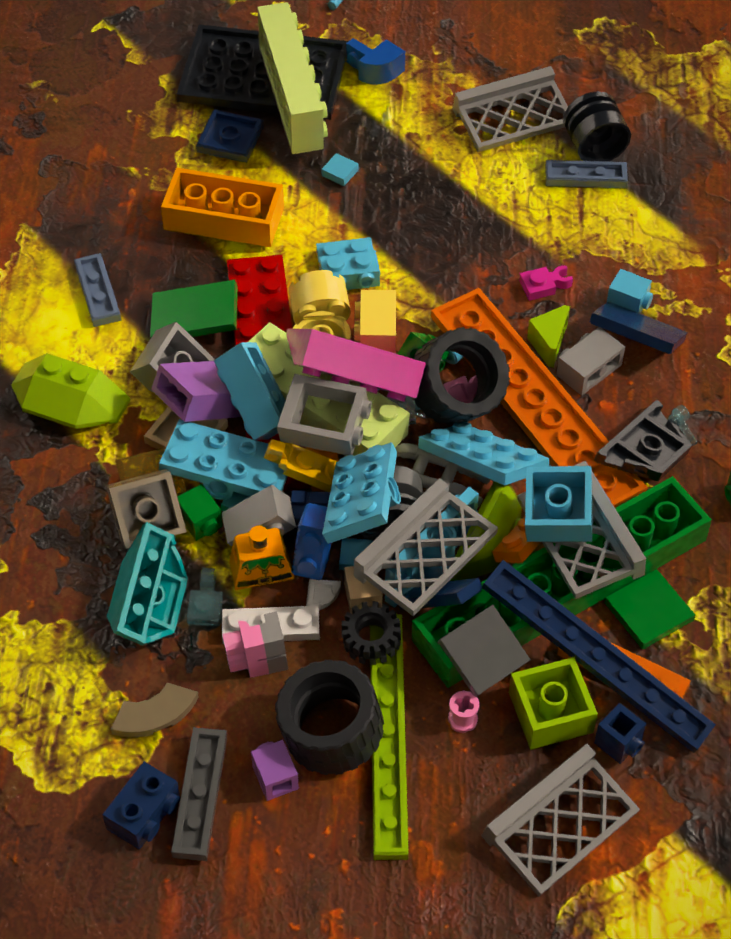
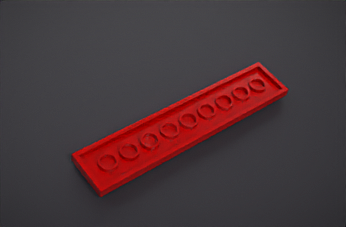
(261, 300)

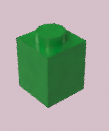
(200, 512)

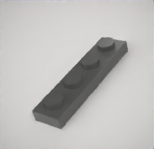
(199, 794)

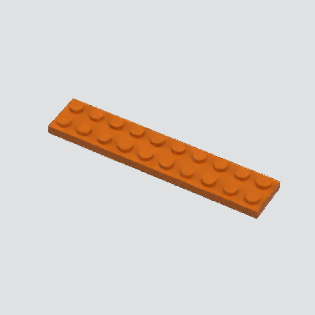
(537, 397)

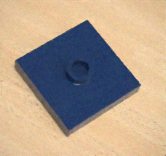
(230, 136)

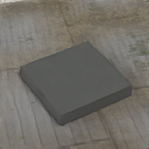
(484, 650)

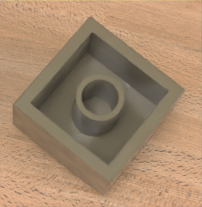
(143, 500)

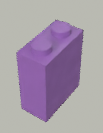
(194, 391)

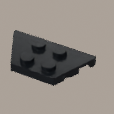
(646, 446)

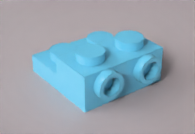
(351, 259)

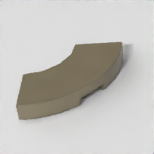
(154, 714)

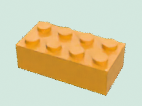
(223, 207)

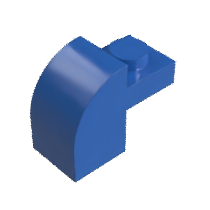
(375, 65)

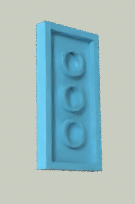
(482, 452)

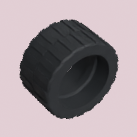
(488, 364)
(318, 684)

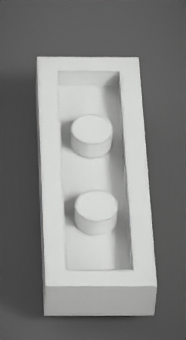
(296, 622)

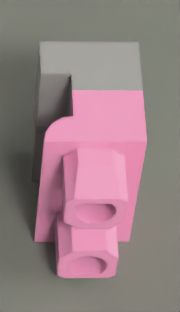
(257, 647)

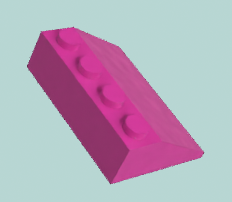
(356, 363)

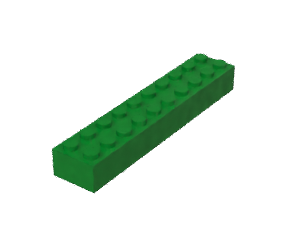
(663, 524)

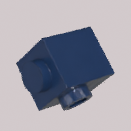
(620, 734)

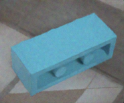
(252, 389)

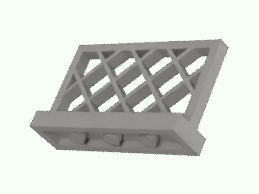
(505, 93)
(400, 535)
(617, 538)
(535, 803)

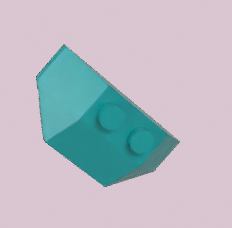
(148, 588)

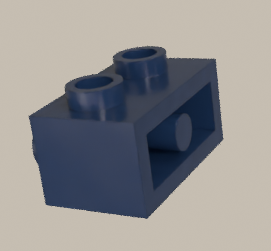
(142, 805)

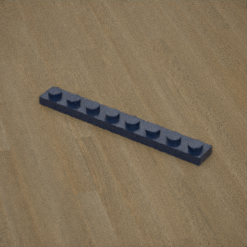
(599, 656)

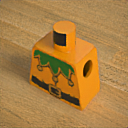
(259, 558)

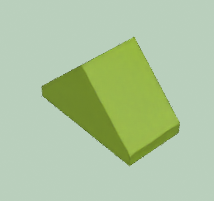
(547, 333)

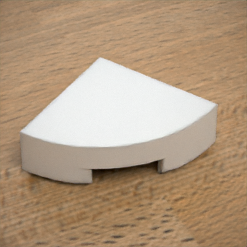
(322, 592)

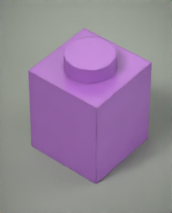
(274, 769)

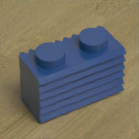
(311, 547)

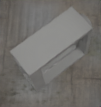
(294, 433)

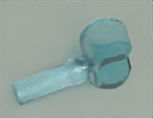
(680, 415)

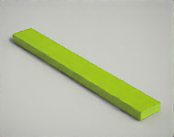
(389, 760)

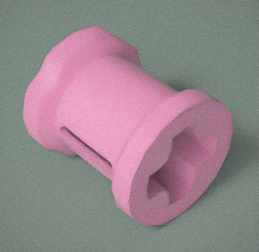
(462, 702)

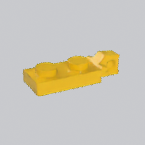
(302, 464)

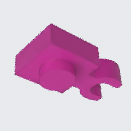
(542, 283)

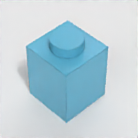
(630, 291)

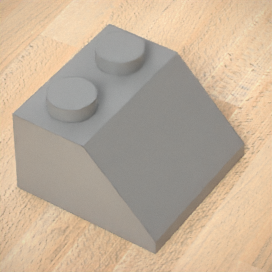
(167, 345)

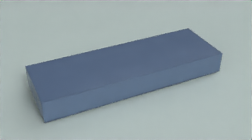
(586, 174)
(97, 290)

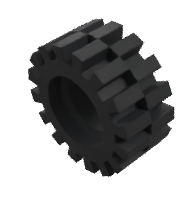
(366, 617)

